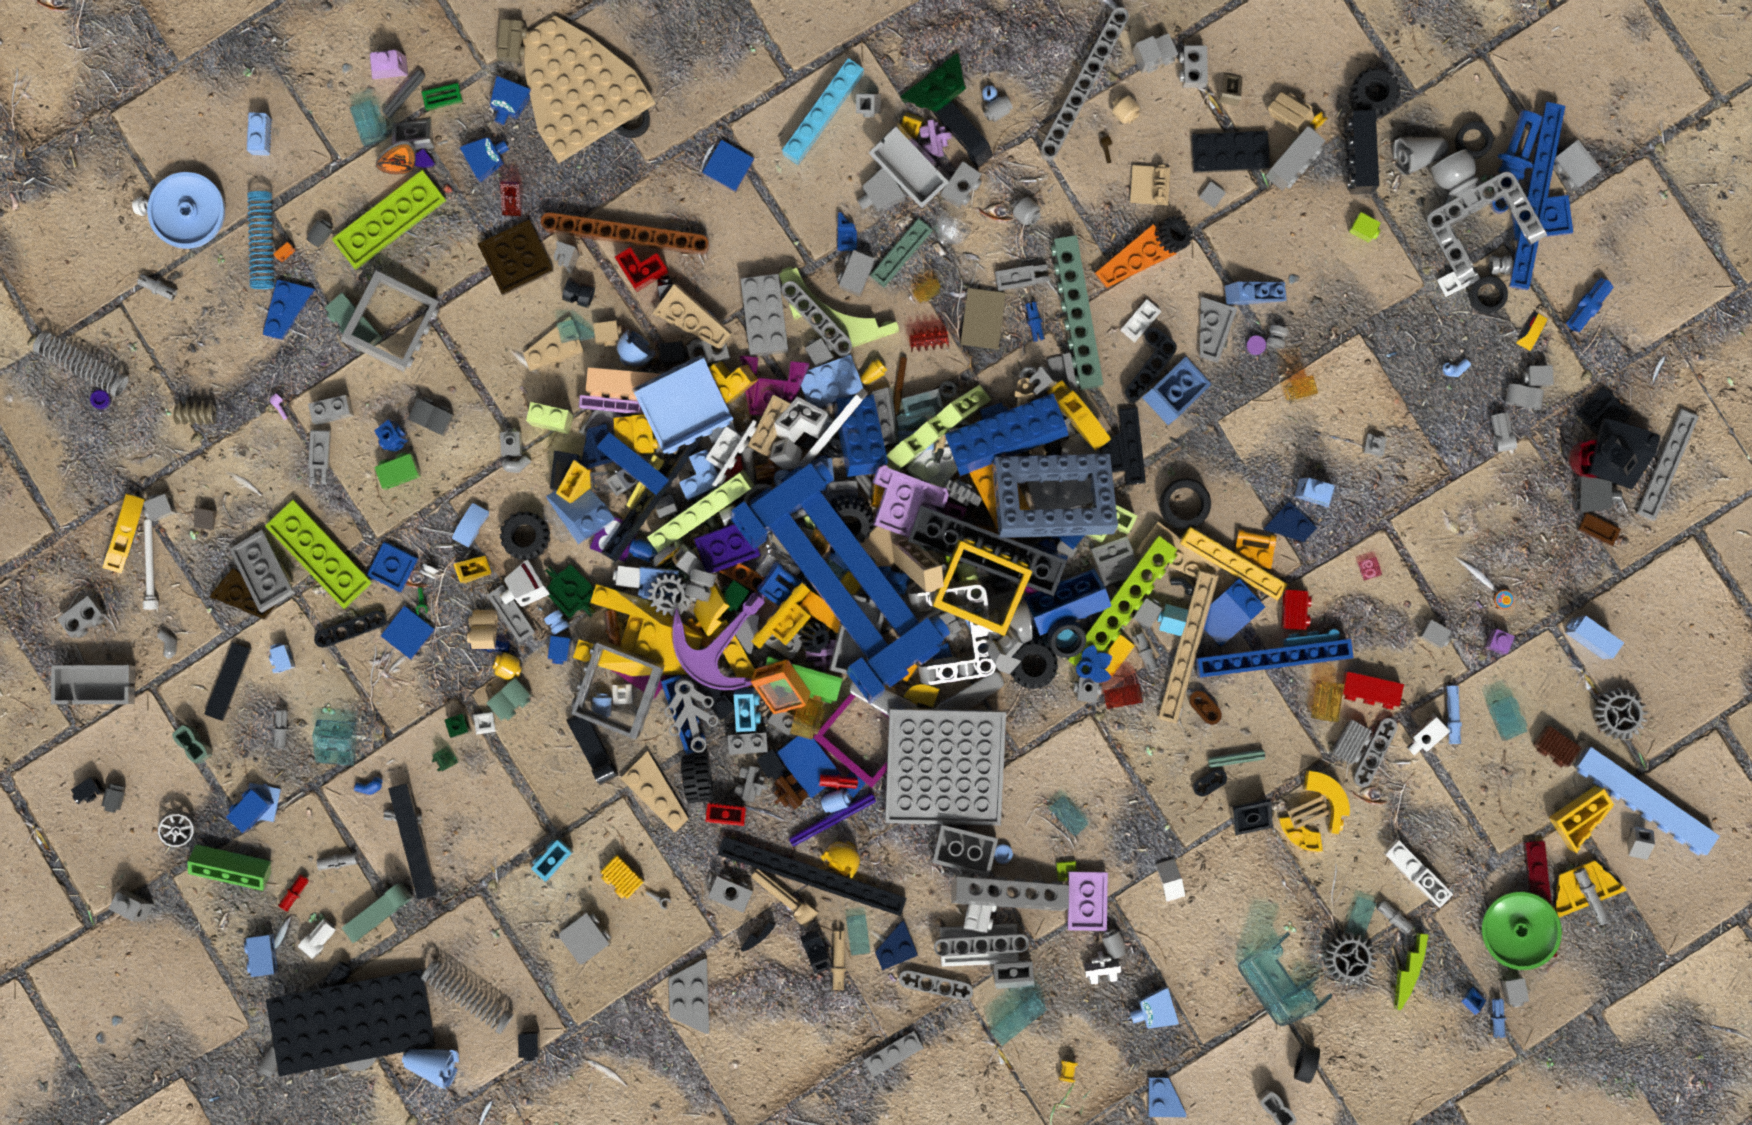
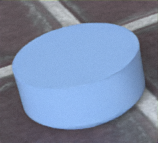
(1003, 853)

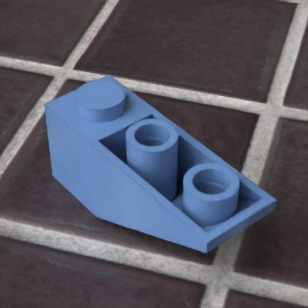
(1255, 292)

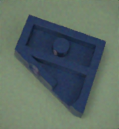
(592, 456)
(1291, 524)
(896, 948)

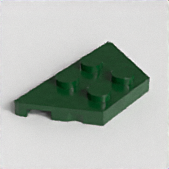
(938, 87)

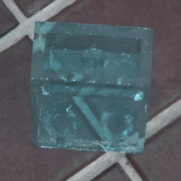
(334, 742)

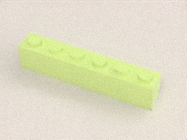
(700, 511)

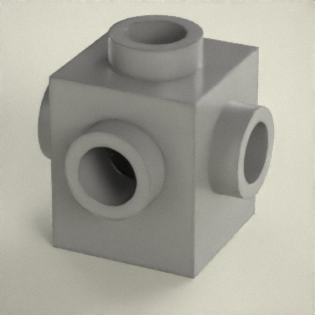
(1082, 694)

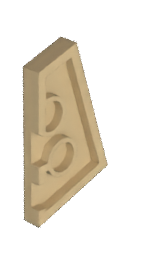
(551, 350)

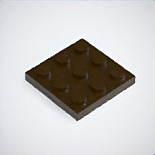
(515, 257)

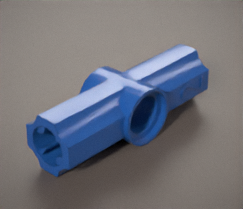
(1589, 305)

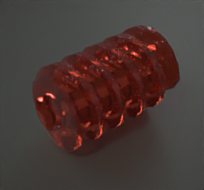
(928, 338)

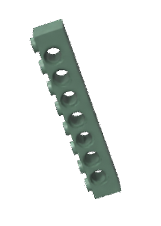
(1070, 246)

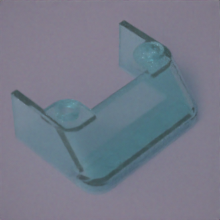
(1275, 987)

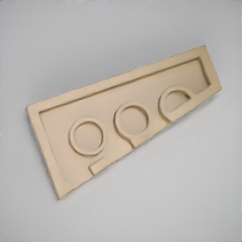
(689, 315)
(1186, 561)
(651, 787)

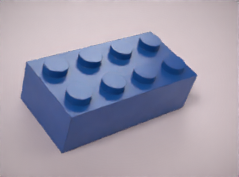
(861, 437)
(1072, 600)

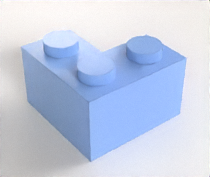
(702, 481)

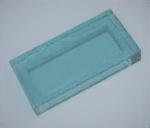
(1068, 816)
(1360, 917)
(858, 934)

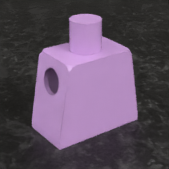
(386, 64)

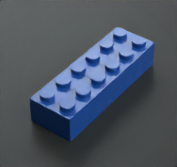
(1006, 434)

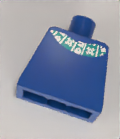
(508, 99)
(484, 157)

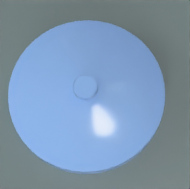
(186, 210)

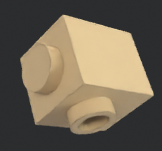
(607, 333)

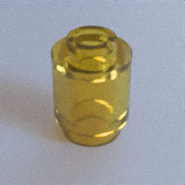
(926, 290)

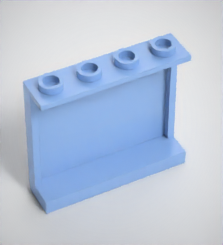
(682, 404)

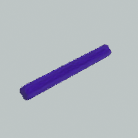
(832, 819)

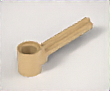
(803, 912)

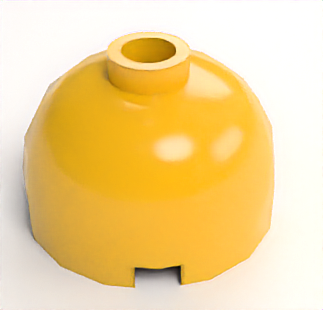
(842, 858)

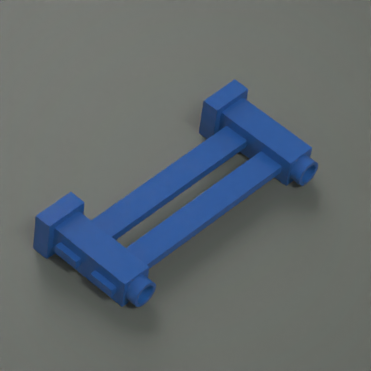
(773, 512)

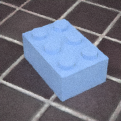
(831, 381)

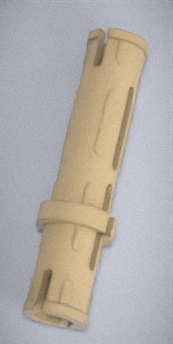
(838, 960)

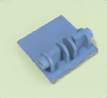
(649, 574)

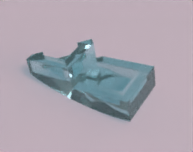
(573, 330)

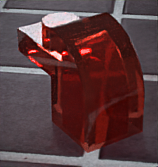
(1123, 696)

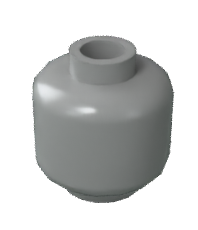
(1026, 211)

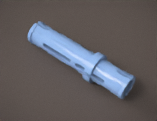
(1453, 714)

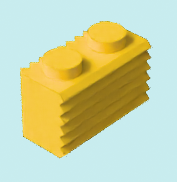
(621, 876)

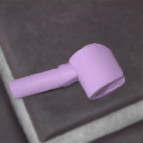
(275, 401)

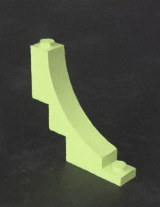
(856, 329)
(936, 428)

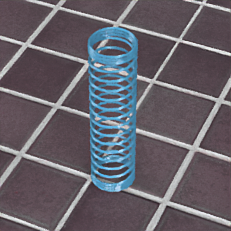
(260, 196)

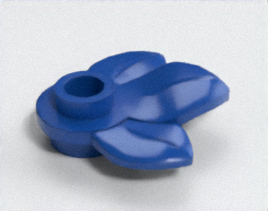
(1097, 664)

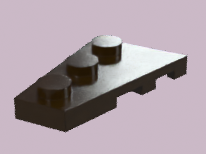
(235, 593)

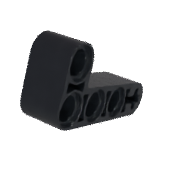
(965, 133)
(1148, 369)
(593, 749)

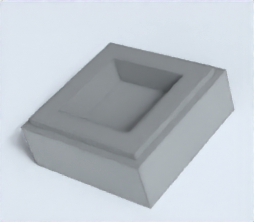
(1212, 195)

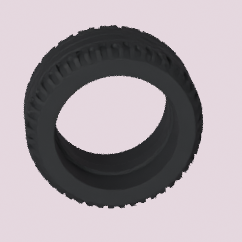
(1192, 484)

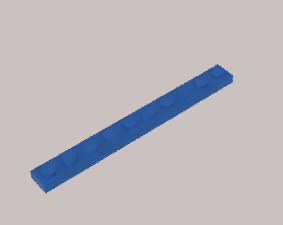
(1538, 191)

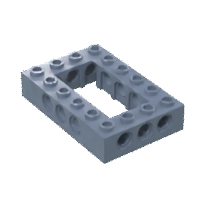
(1014, 522)

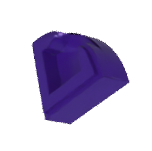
(423, 160)

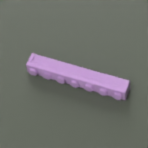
(610, 404)

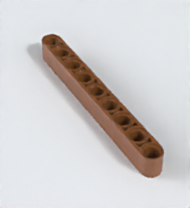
(617, 228)

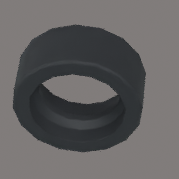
(1484, 129)
(639, 131)
(1499, 284)
(1075, 648)
(1307, 1063)

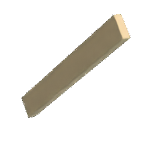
(1188, 647)

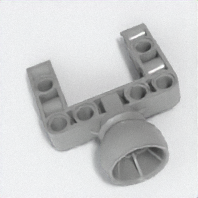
(1467, 193)
(969, 666)

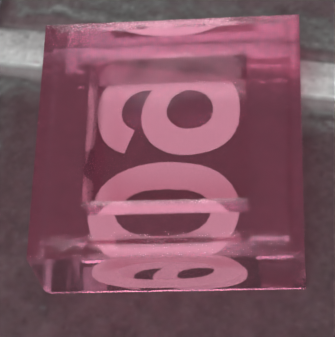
(1369, 568)

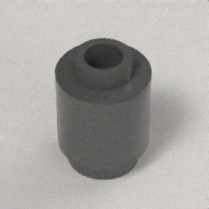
(319, 232)
(113, 797)

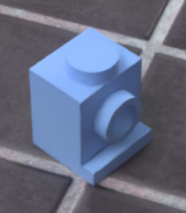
(281, 658)

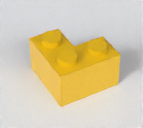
(733, 384)

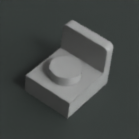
(666, 507)

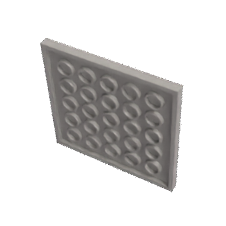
(945, 766)

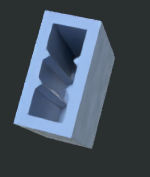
(1594, 637)

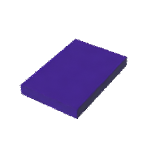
(724, 549)

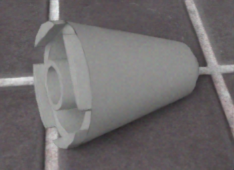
(1418, 152)

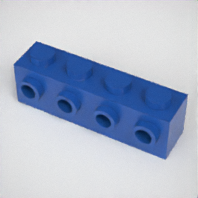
(685, 734)

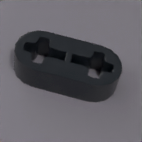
(1207, 779)

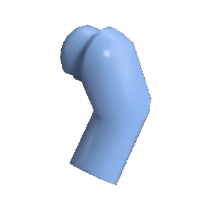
(1456, 370)

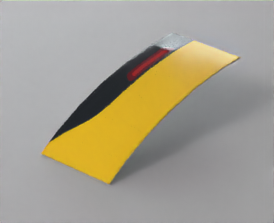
(1532, 331)

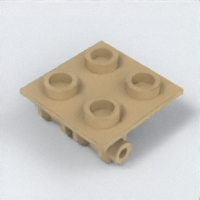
(1150, 185)

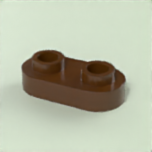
(1205, 707)

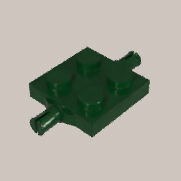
(570, 591)

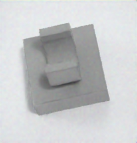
(1374, 445)

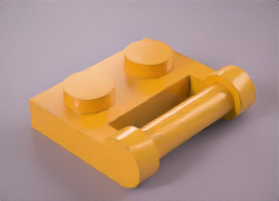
(1258, 556)

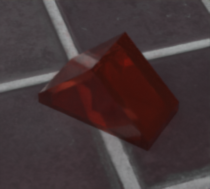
(511, 198)

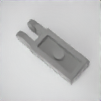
(1020, 277)
(319, 454)

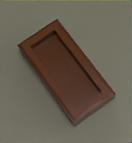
(1599, 529)

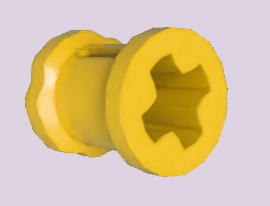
(1068, 1071)

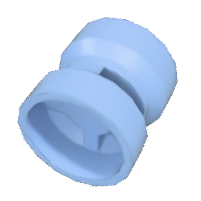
(556, 622)

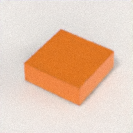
(284, 252)

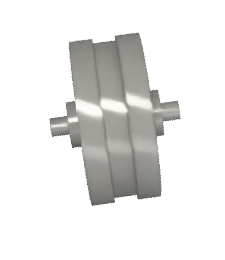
(175, 828)

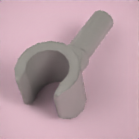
(659, 899)

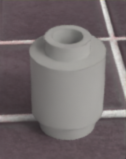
(997, 108)
(1114, 943)

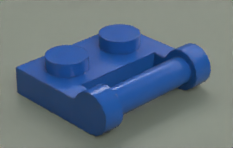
(775, 590)

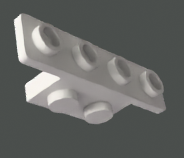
(726, 448)

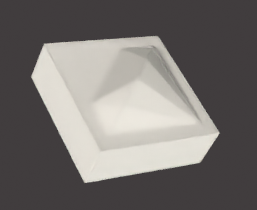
(484, 723)

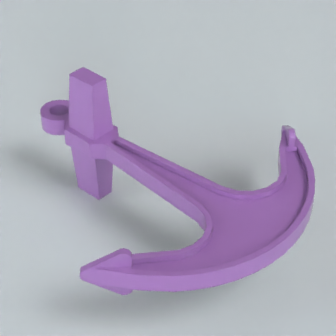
(703, 663)

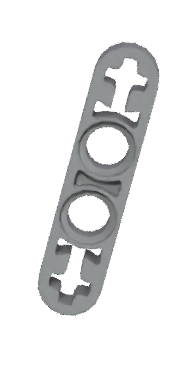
(1372, 751)
(935, 987)

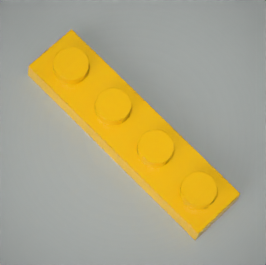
(736, 655)

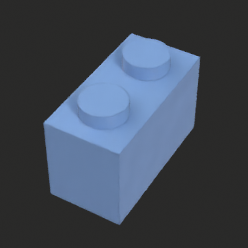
(261, 955)

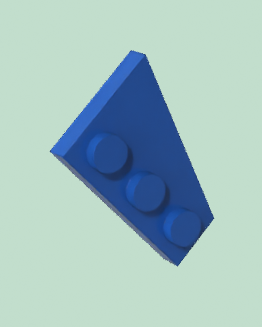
(284, 308)

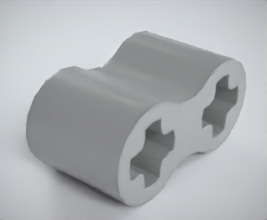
(1524, 396)

